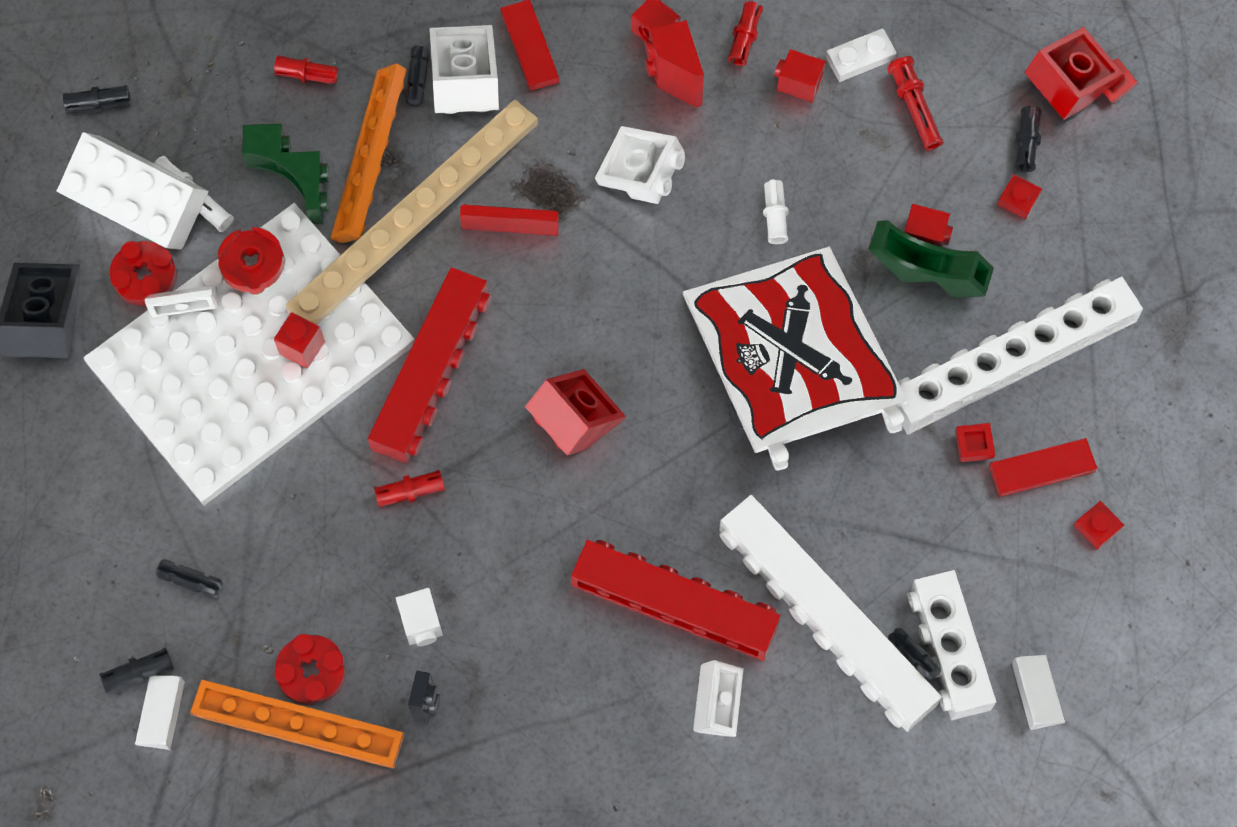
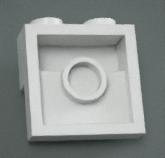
(641, 164)

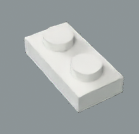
(861, 55)

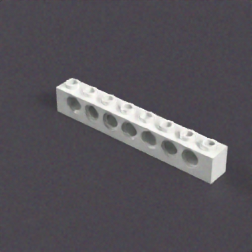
(1114, 297)

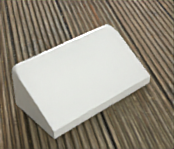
(182, 301)
(1037, 691)
(718, 699)
(160, 712)

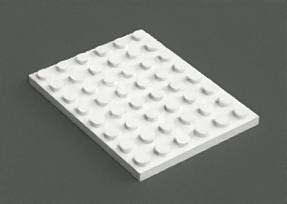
(213, 381)

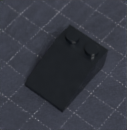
(39, 310)

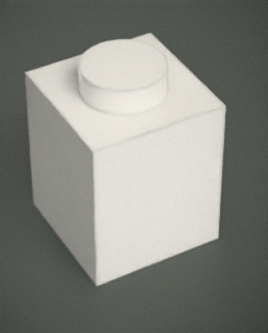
(419, 617)

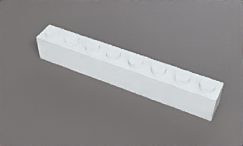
(829, 614)

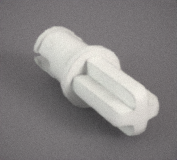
(775, 212)

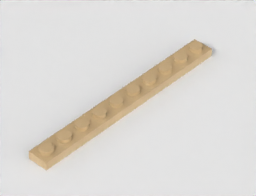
(412, 213)

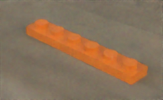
(368, 154)
(297, 724)

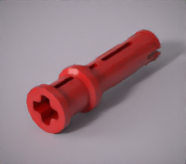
(912, 89)

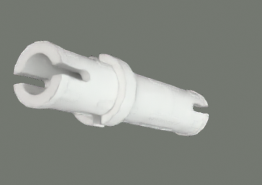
(218, 216)

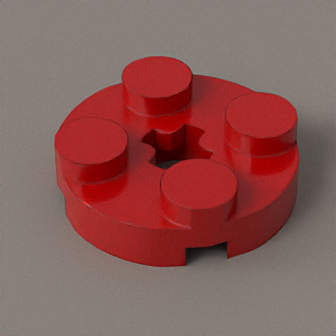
(134, 257)
(254, 277)
(303, 651)

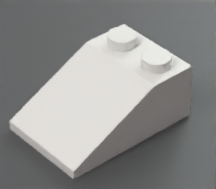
(464, 69)

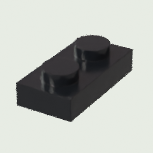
(423, 697)

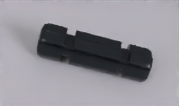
(417, 75)
(189, 578)
(915, 654)

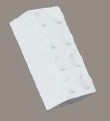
(132, 191)

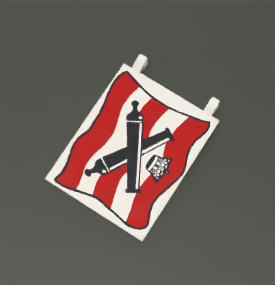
(795, 351)

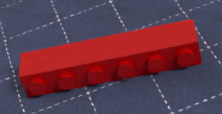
(429, 366)
(675, 599)

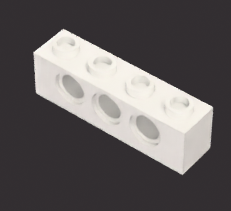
(945, 592)

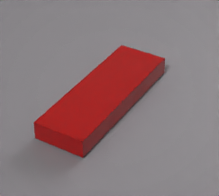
(529, 45)
(509, 220)
(1042, 467)

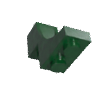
(270, 150)
(917, 261)

